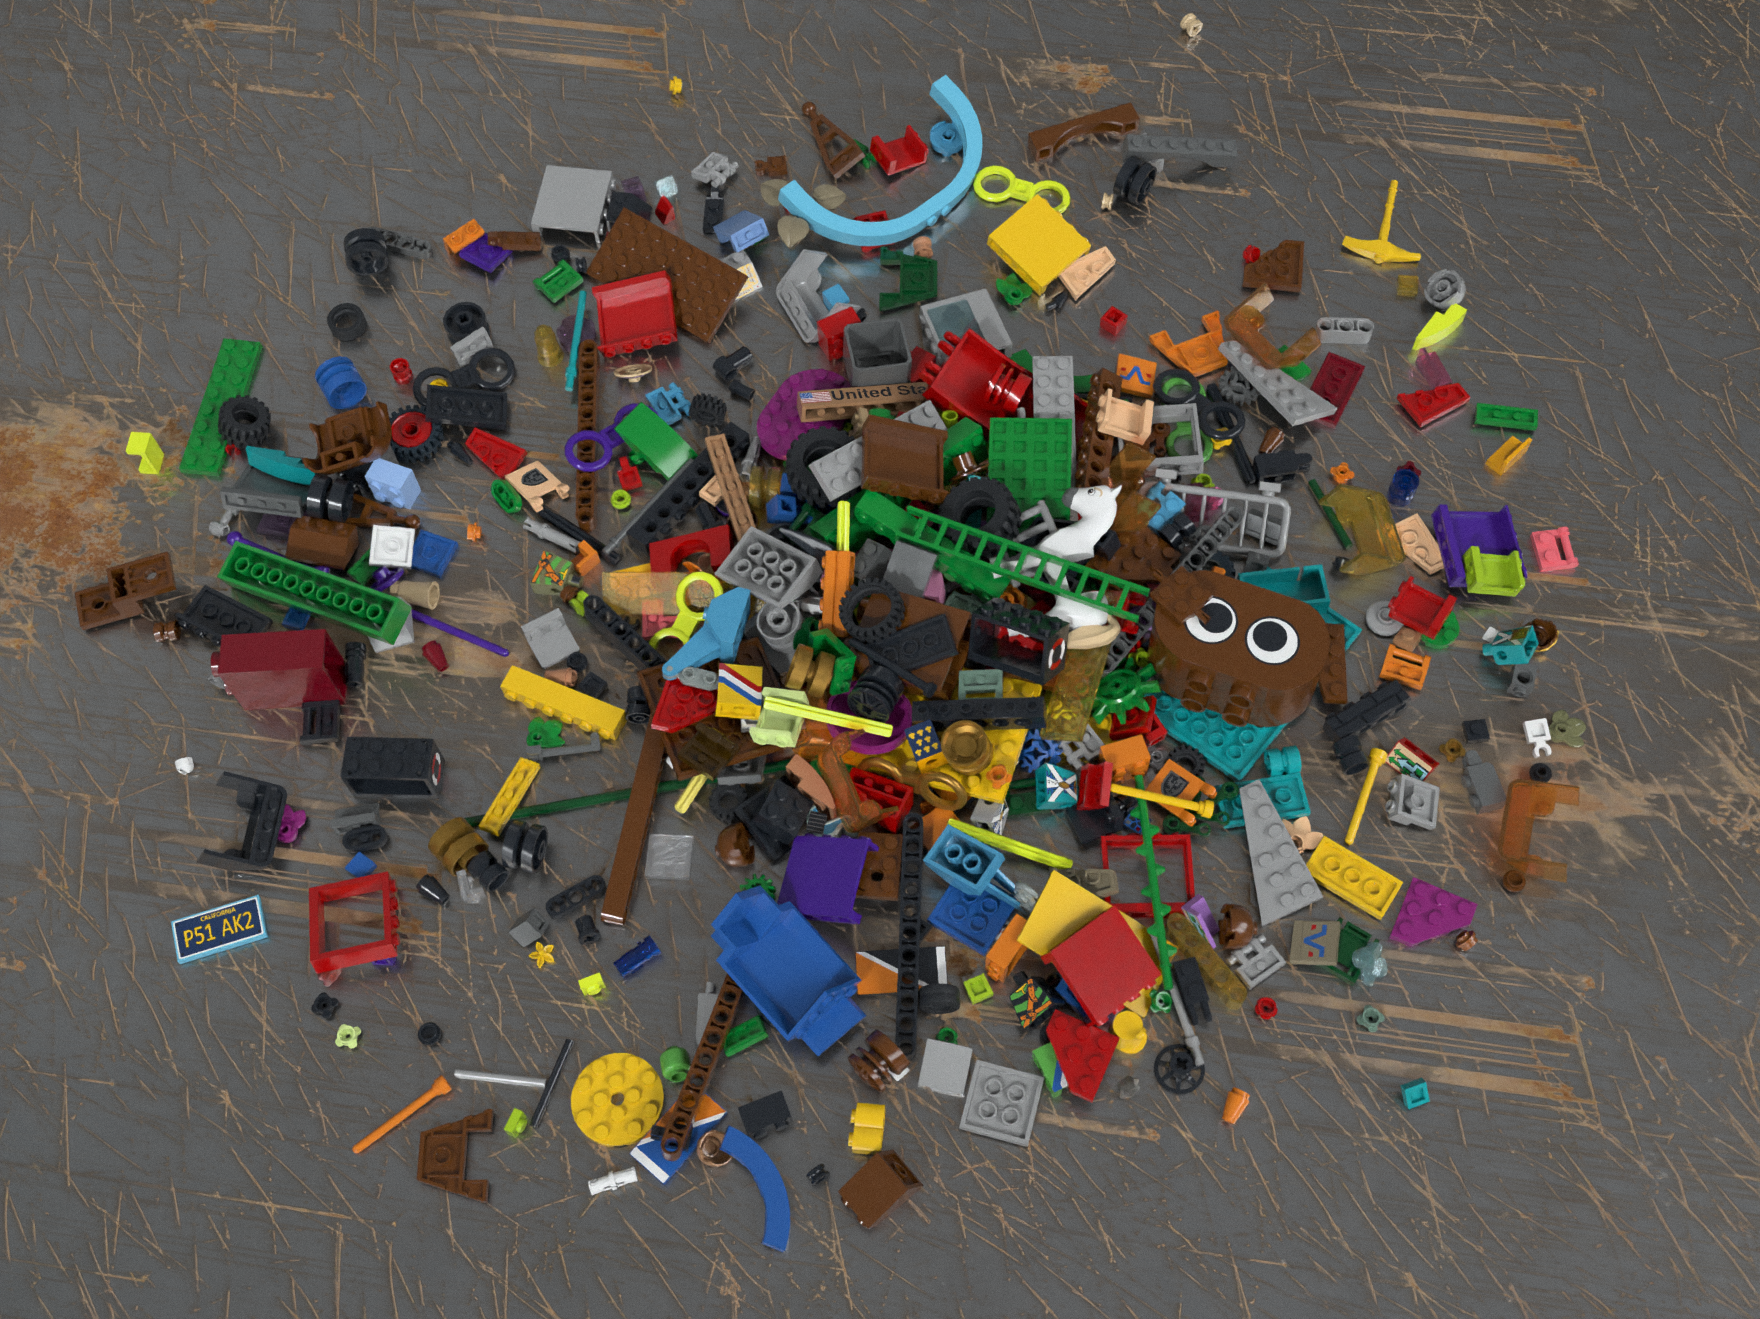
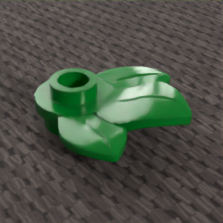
(1013, 290)
(546, 732)

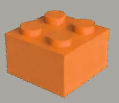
(1128, 757)

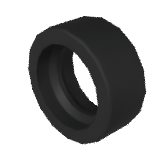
(351, 332)

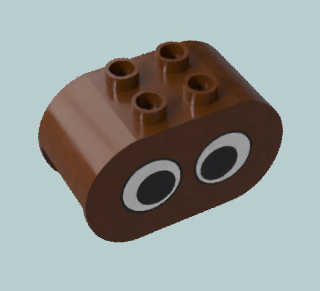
(1249, 661)

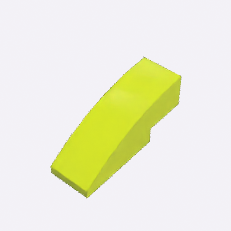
(1440, 326)

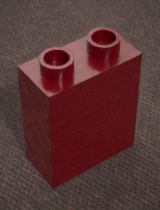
(280, 668)

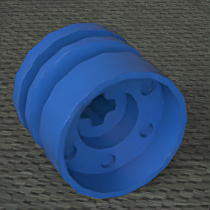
(340, 382)

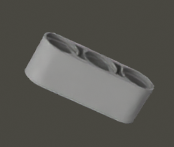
(1344, 330)

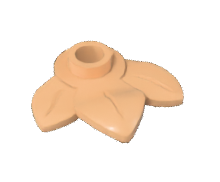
(1301, 834)

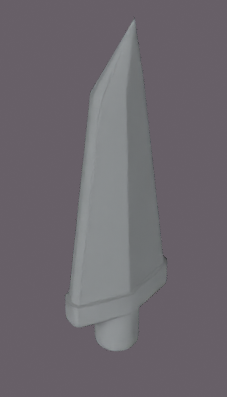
(705, 1006)

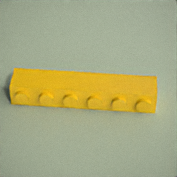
(564, 703)

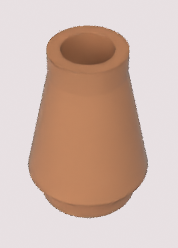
(565, 676)

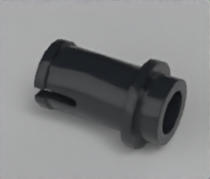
(737, 387)

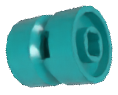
(1286, 760)

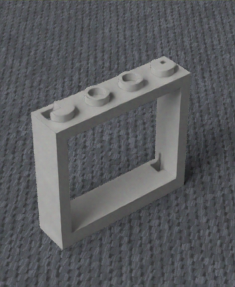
(1182, 464)

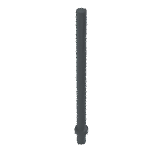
(614, 542)

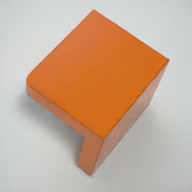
(586, 559)

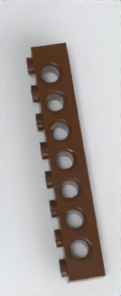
(1096, 445)

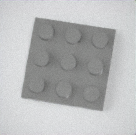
(1001, 1103)

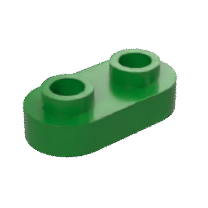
(506, 496)

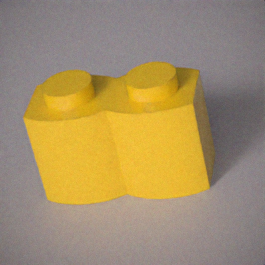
(868, 1128)

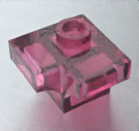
(1194, 503)

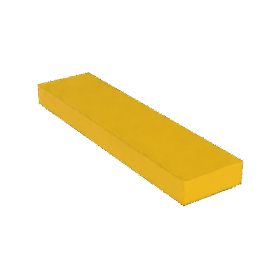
(509, 796)

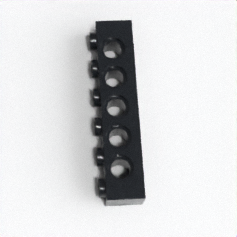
(988, 713)

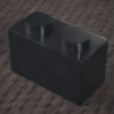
(765, 1115)

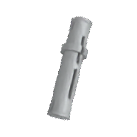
(750, 460)
(545, 532)

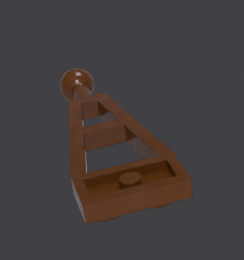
(843, 160)
(410, 521)

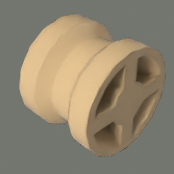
(1191, 24)

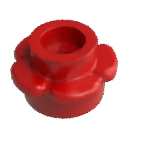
(1251, 254)
(1266, 1002)

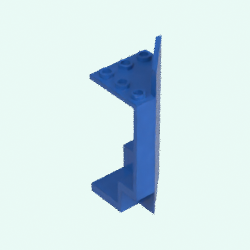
(787, 969)

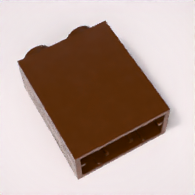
(943, 673)

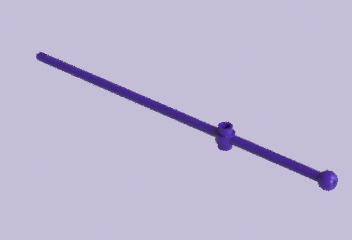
(237, 536)

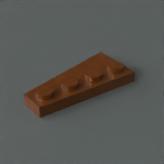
(1333, 677)

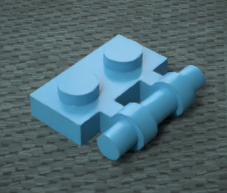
(662, 403)
(1169, 506)

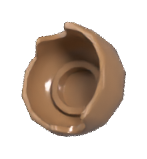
(709, 1151)

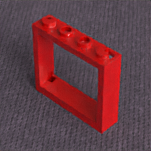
(1131, 842)
(359, 954)

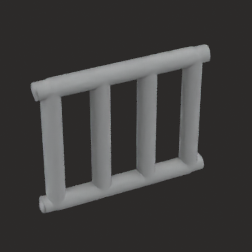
(1047, 525)

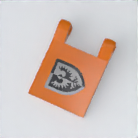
(1179, 783)

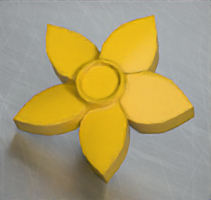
(542, 954)

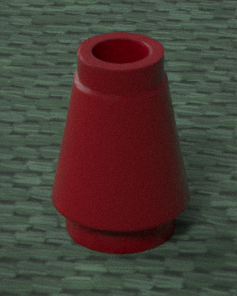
(435, 655)

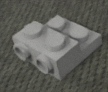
(1412, 802)

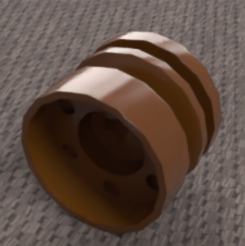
(874, 1064)

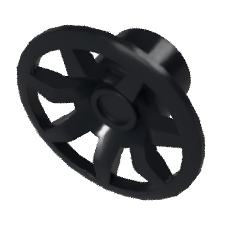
(1179, 1067)

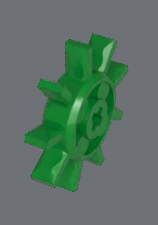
(1124, 690)

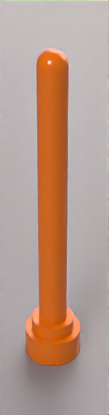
(438, 1088)

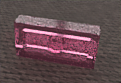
(1432, 369)

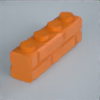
(837, 579)

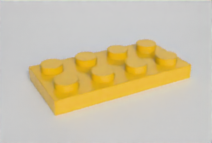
(1353, 878)

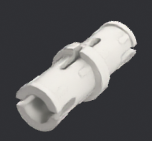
(612, 1180)

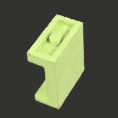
(779, 727)

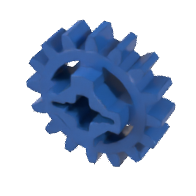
(1032, 757)

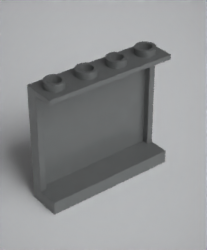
(266, 494)

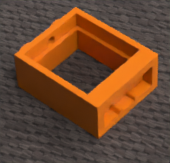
(1006, 951)

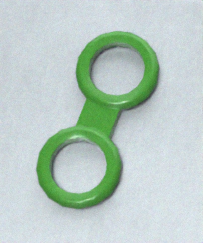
(1184, 427)

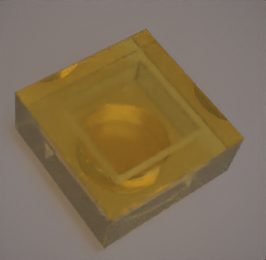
(1407, 285)

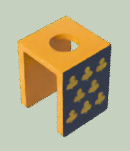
(925, 746)

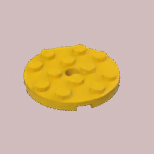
(622, 1123)

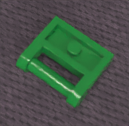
(561, 284)

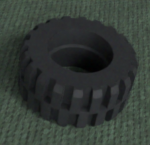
(804, 451)
(976, 495)

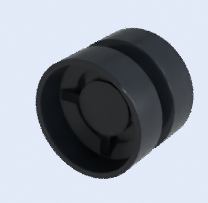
(330, 498)

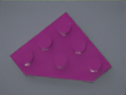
(1430, 913)

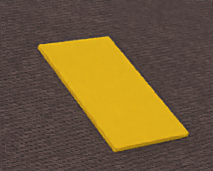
(1066, 908)

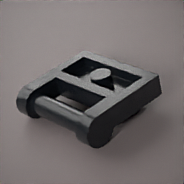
(326, 722)

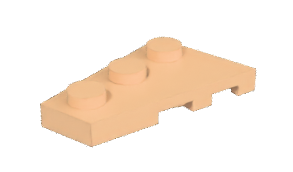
(1087, 271)
(1419, 544)

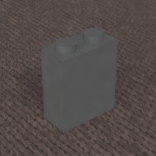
(910, 568)

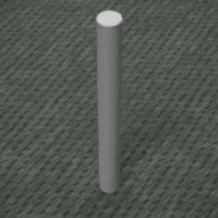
(500, 1078)

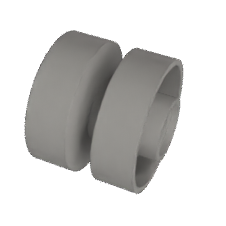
(779, 626)

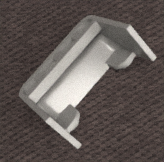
(799, 295)

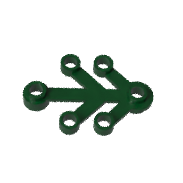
(1195, 829)

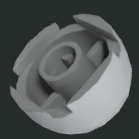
(1445, 289)

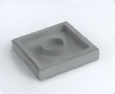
(945, 1066)

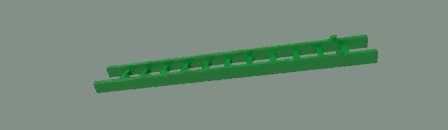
(1025, 550)

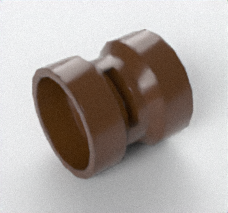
(164, 631)

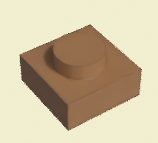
(1407, 639)

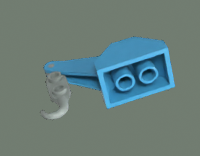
(716, 639)
(972, 865)

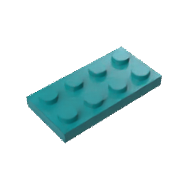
(1284, 791)

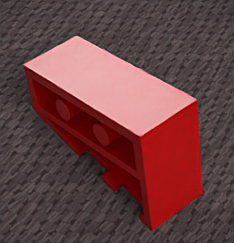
(886, 794)

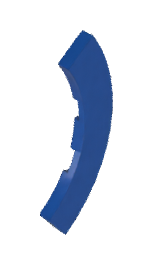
(769, 1184)

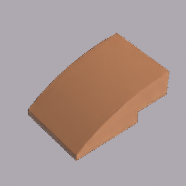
(811, 785)

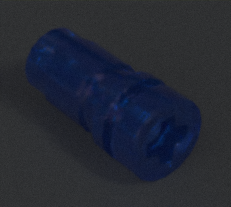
(635, 957)

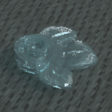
(1370, 962)

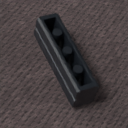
(1367, 712)

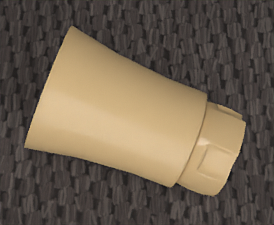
(417, 593)

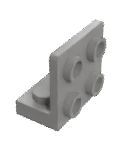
(550, 638)

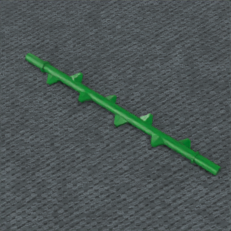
(1152, 889)

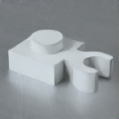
(809, 604)
(1537, 733)

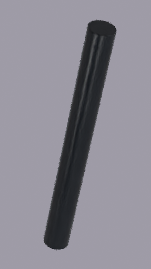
(551, 1084)

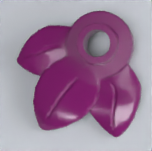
(292, 822)

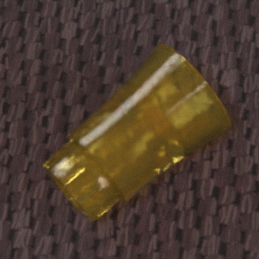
(548, 349)

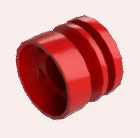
(1007, 389)

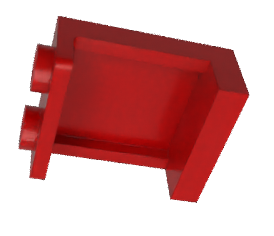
(1420, 608)

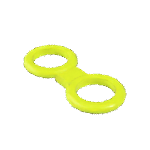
(1018, 188)
(687, 620)

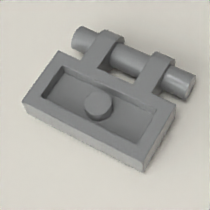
(711, 168)
(467, 347)
(1087, 748)
(1260, 966)

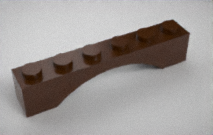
(1116, 120)

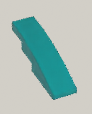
(279, 465)

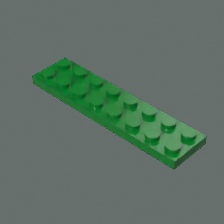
(229, 377)

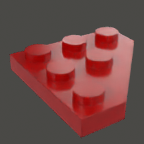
(682, 706)
(1081, 1053)

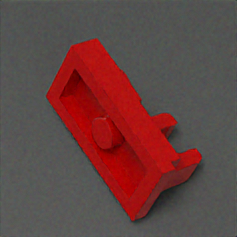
(1027, 642)

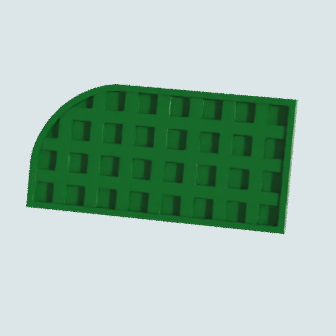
(1033, 463)

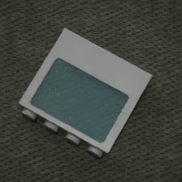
(959, 314)

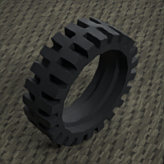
(856, 595)

